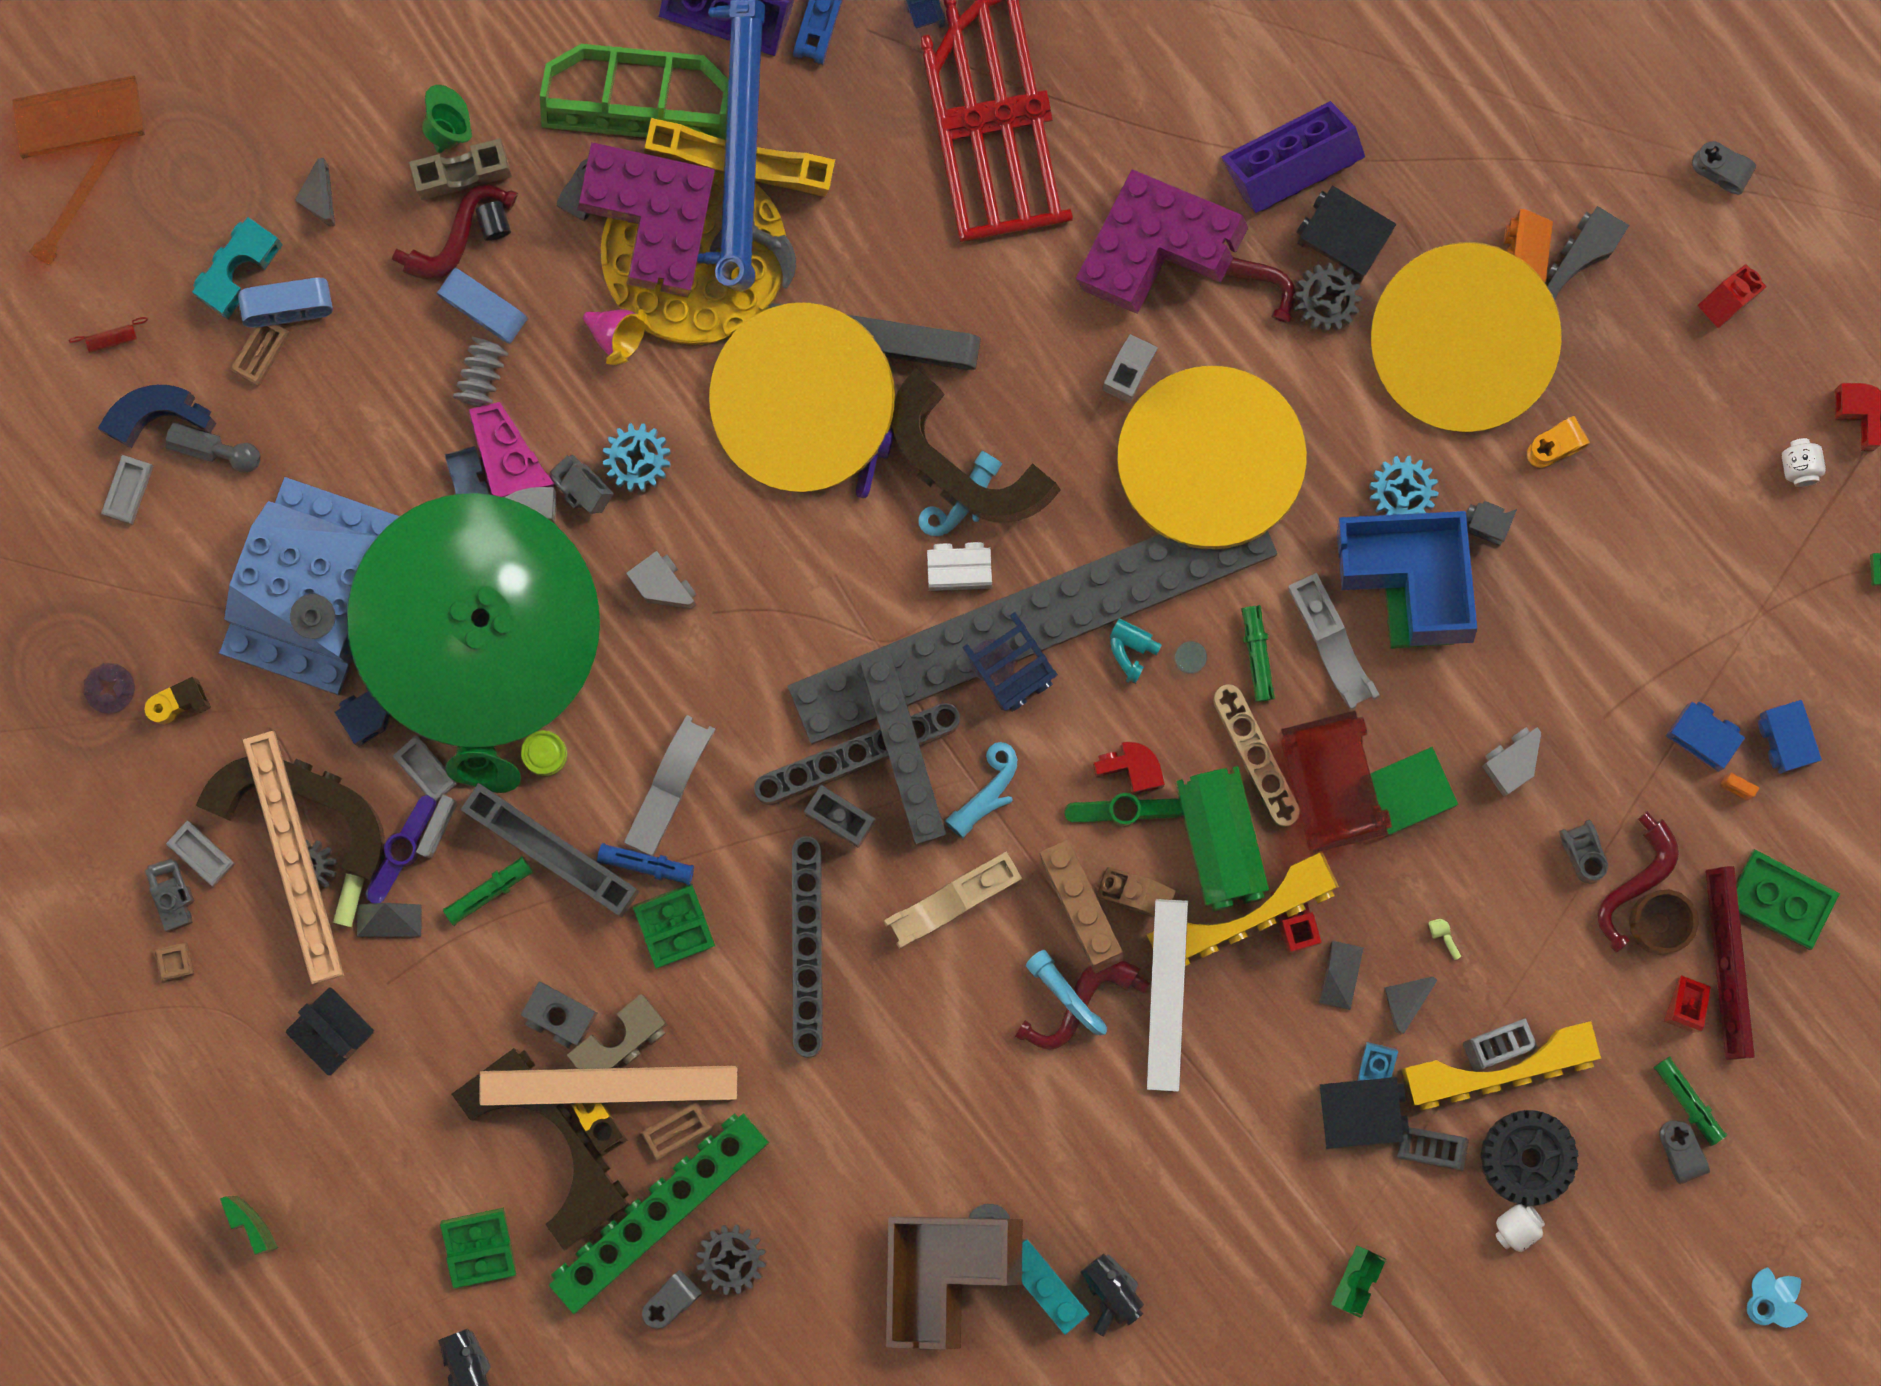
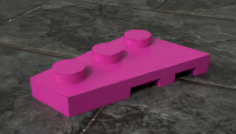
(504, 453)

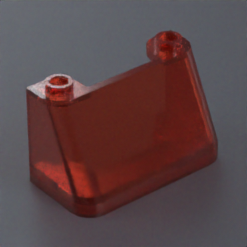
(1333, 782)

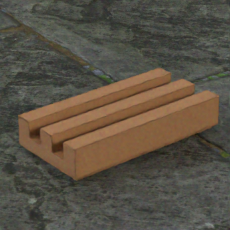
(269, 359)
(699, 1118)

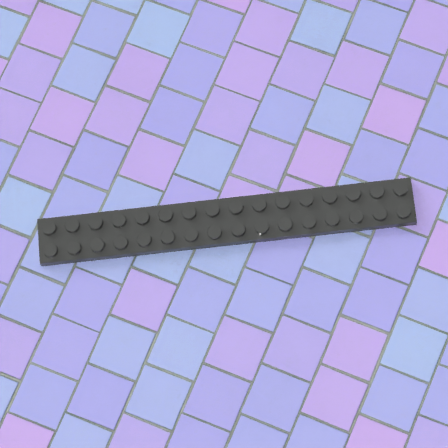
(1050, 611)

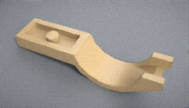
(954, 899)

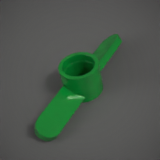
(1104, 810)

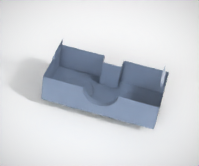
(464, 471)

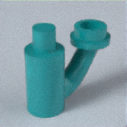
(1135, 638)

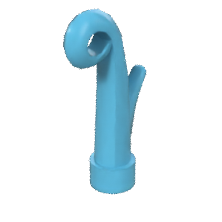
(985, 468)
(987, 799)
(1042, 966)

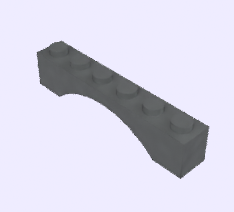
(1594, 244)
(902, 747)
(550, 850)

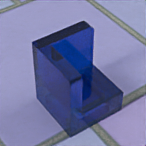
(925, 12)

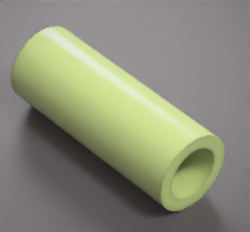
(348, 900)

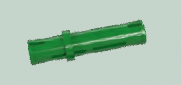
(1258, 653)
(493, 887)
(1690, 1101)

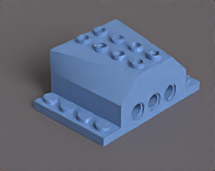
(296, 549)

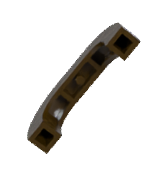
(1010, 504)
(367, 834)

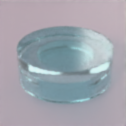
(1190, 657)

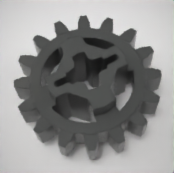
(1322, 286)
(734, 1274)

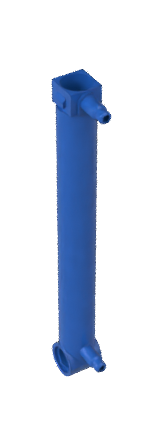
(740, 145)

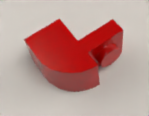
(1861, 403)
(1141, 766)
(1299, 930)

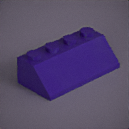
(695, 15)
(1294, 156)

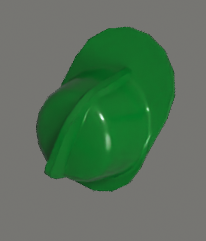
(445, 118)
(483, 767)

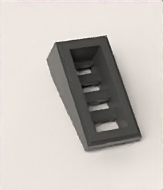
(1476, 1054)
(1460, 1154)

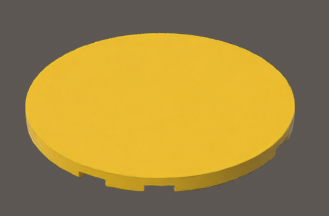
(711, 309)
(1466, 337)
(801, 397)
(1211, 457)

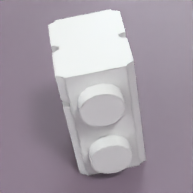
(959, 567)

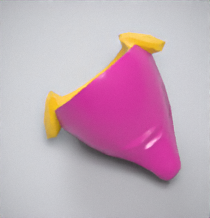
(617, 332)

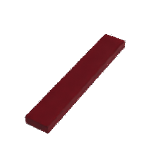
(1729, 963)

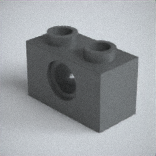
(839, 816)
(578, 1016)

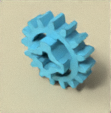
(623, 455)
(1389, 488)

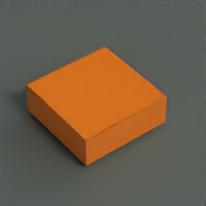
(1739, 786)

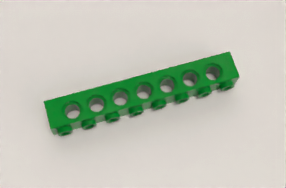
(577, 1295)

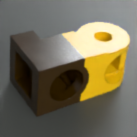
(176, 699)
(599, 1126)

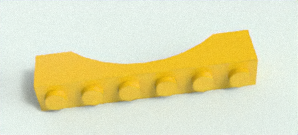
(778, 168)
(1303, 883)
(1564, 1048)

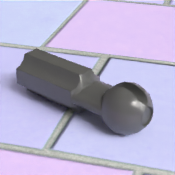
(208, 446)

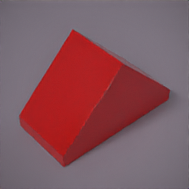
(1688, 1005)

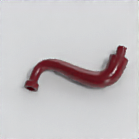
(436, 267)
(1257, 271)
(1666, 858)
(1121, 974)

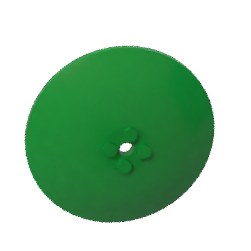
(416, 629)

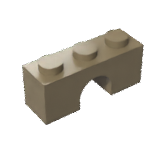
(479, 166)
(641, 1024)

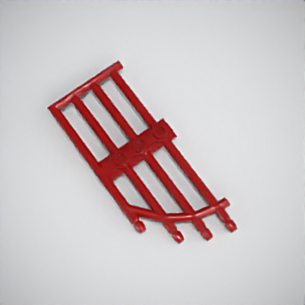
(988, 117)

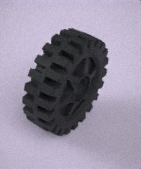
(1555, 1157)

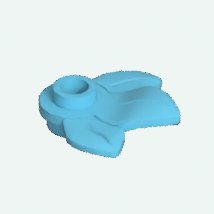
(1778, 1296)

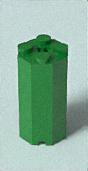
(1222, 838)

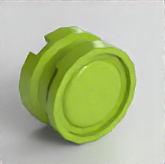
(544, 753)

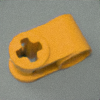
(1561, 442)

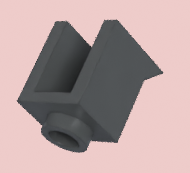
(1489, 522)

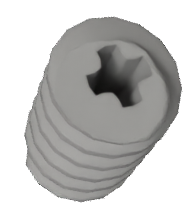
(481, 372)

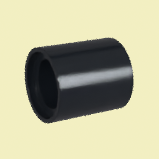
(493, 221)

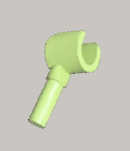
(1441, 928)

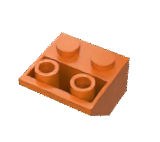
(1530, 239)

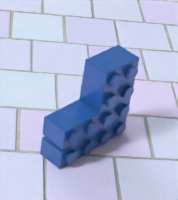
(1423, 555)

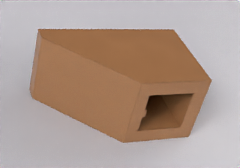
(1133, 891)

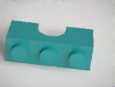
(248, 244)
(1050, 1290)

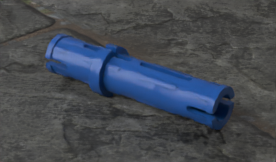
(647, 864)

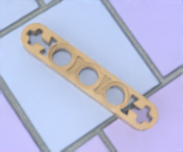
(1256, 739)

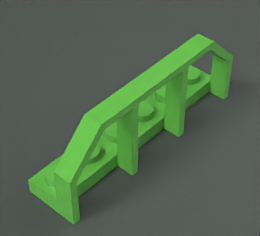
(624, 119)

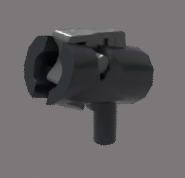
(1115, 1290)
(464, 1359)

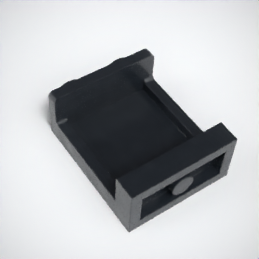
(1346, 231)
(1363, 1112)

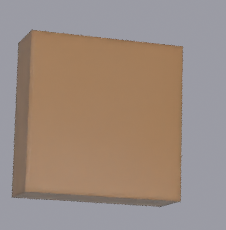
(174, 961)

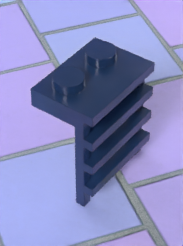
(1032, 677)

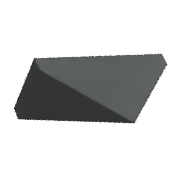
(317, 193)
(389, 920)
(1341, 975)
(1406, 1000)

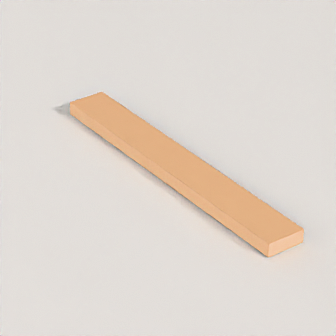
(293, 857)
(607, 1085)

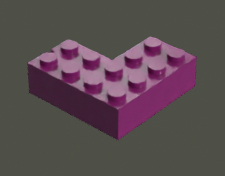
(664, 200)
(1152, 225)

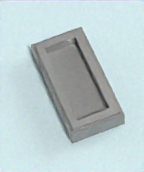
(127, 489)
(424, 768)
(437, 827)
(200, 853)

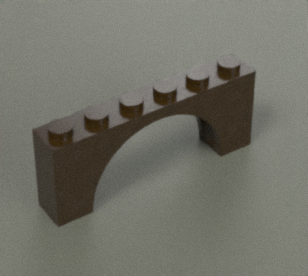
(592, 1191)

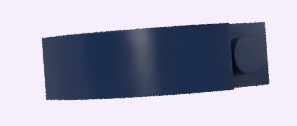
(139, 407)

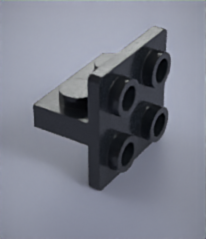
(329, 1031)

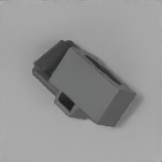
(581, 485)
(168, 895)

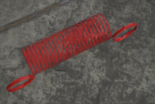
(128, 332)

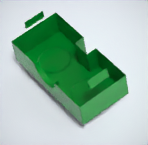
(1353, 1289)

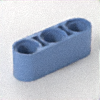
(285, 302)
(482, 305)

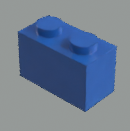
(1706, 735)
(1789, 737)

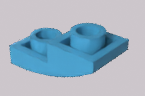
(1377, 1062)

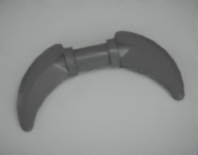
(778, 245)

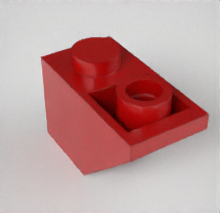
(1732, 295)

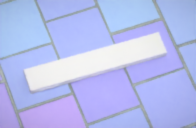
(1167, 995)

